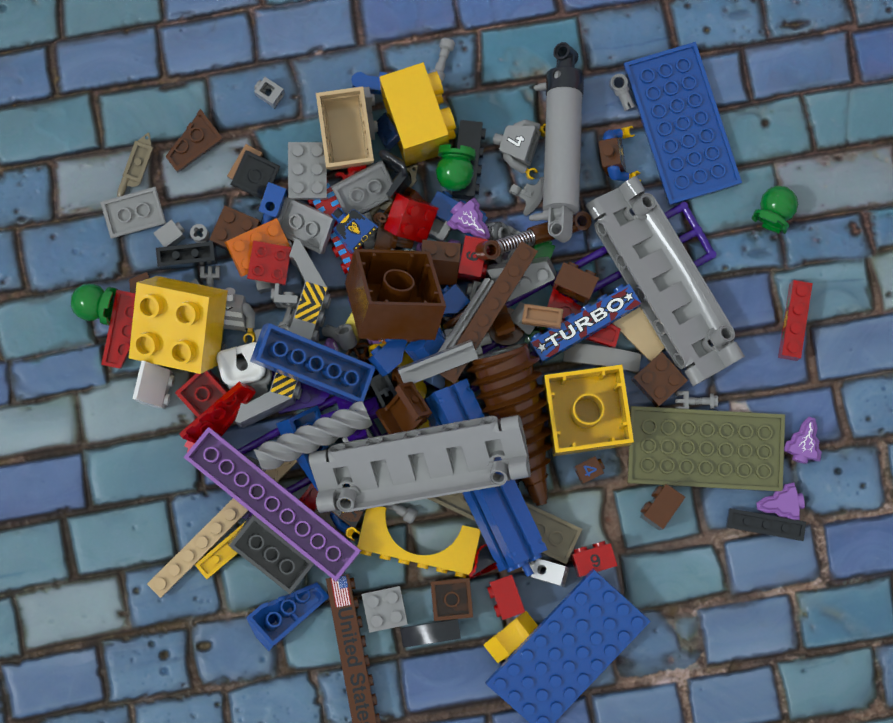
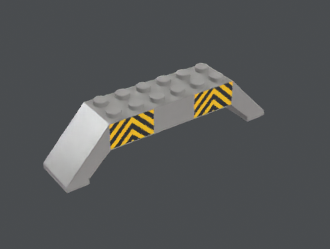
(306, 323)

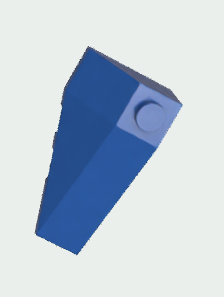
(294, 422)
(279, 617)

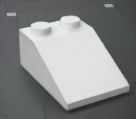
(153, 385)

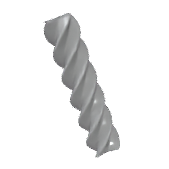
(310, 438)

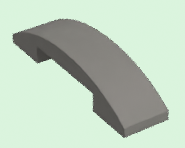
(603, 357)

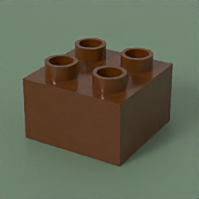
(394, 295)

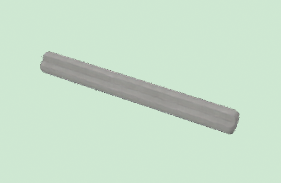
(468, 314)

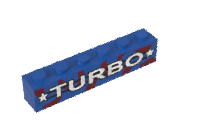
(585, 323)

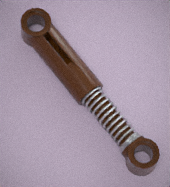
(533, 235)

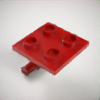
(269, 262)

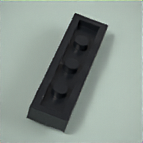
(766, 524)

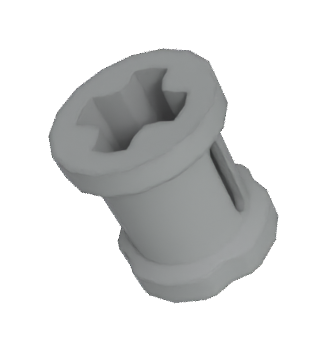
(199, 227)

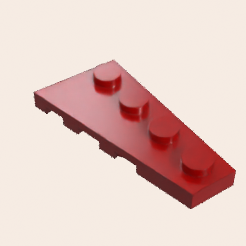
(119, 330)
(607, 336)
(220, 414)

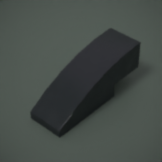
(430, 633)

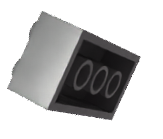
(270, 554)

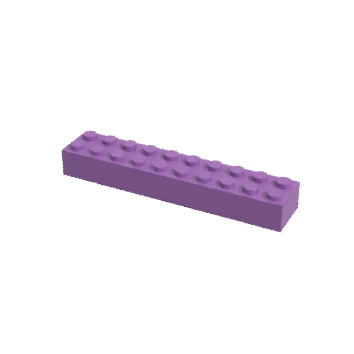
(272, 504)

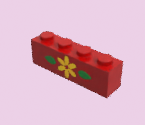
(795, 320)

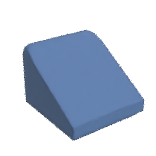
(437, 381)

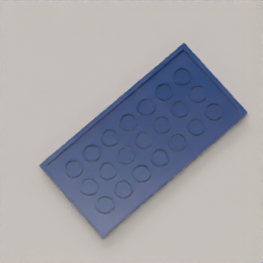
(682, 123)
(568, 650)

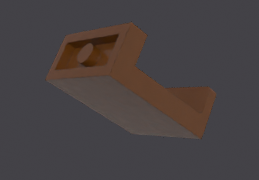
(405, 411)

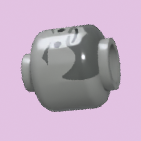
(497, 230)

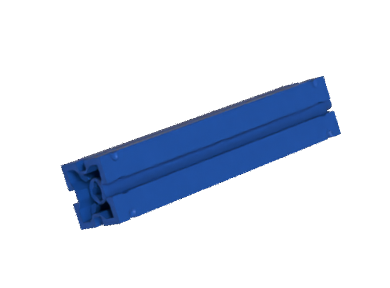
(497, 510)

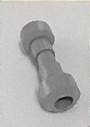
(446, 46)
(408, 514)

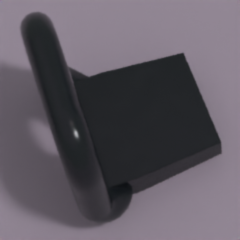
(403, 179)

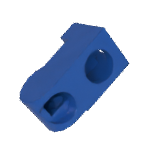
(373, 82)

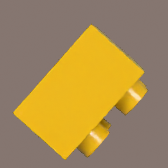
(413, 103)
(177, 324)
(588, 410)

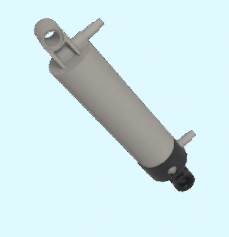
(562, 143)

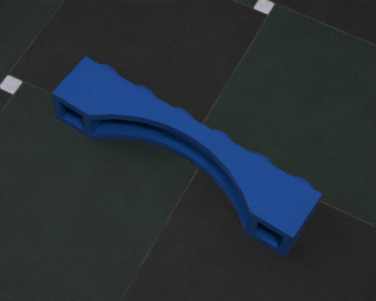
(391, 354)

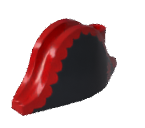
(483, 562)

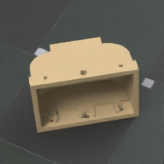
(344, 128)

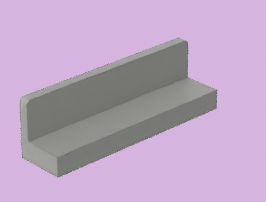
(438, 362)

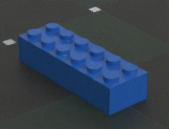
(312, 363)

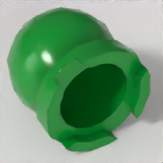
(454, 168)
(777, 207)
(93, 303)

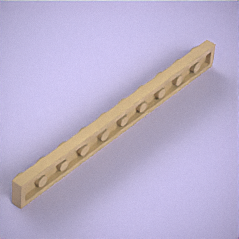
(205, 540)

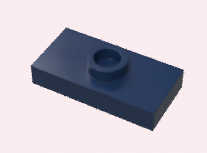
(387, 131)

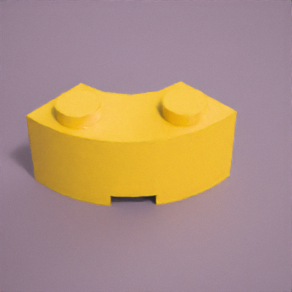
(510, 637)

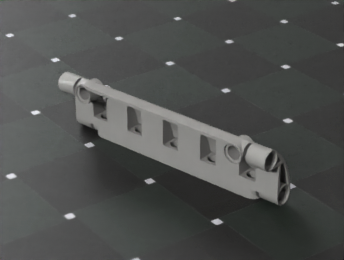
(665, 281)
(420, 464)

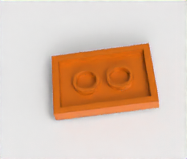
(241, 246)

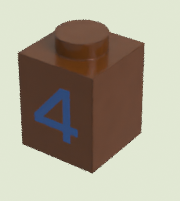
(589, 469)

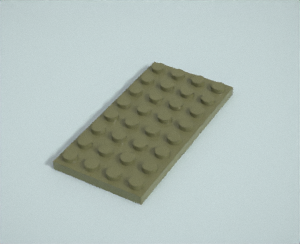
(706, 448)

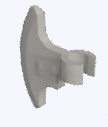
(530, 194)

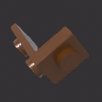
(503, 324)

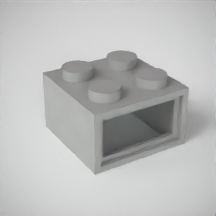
(384, 609)

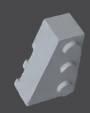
(538, 273)

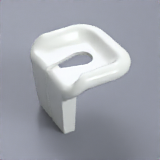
(230, 373)

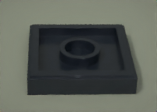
(254, 174)

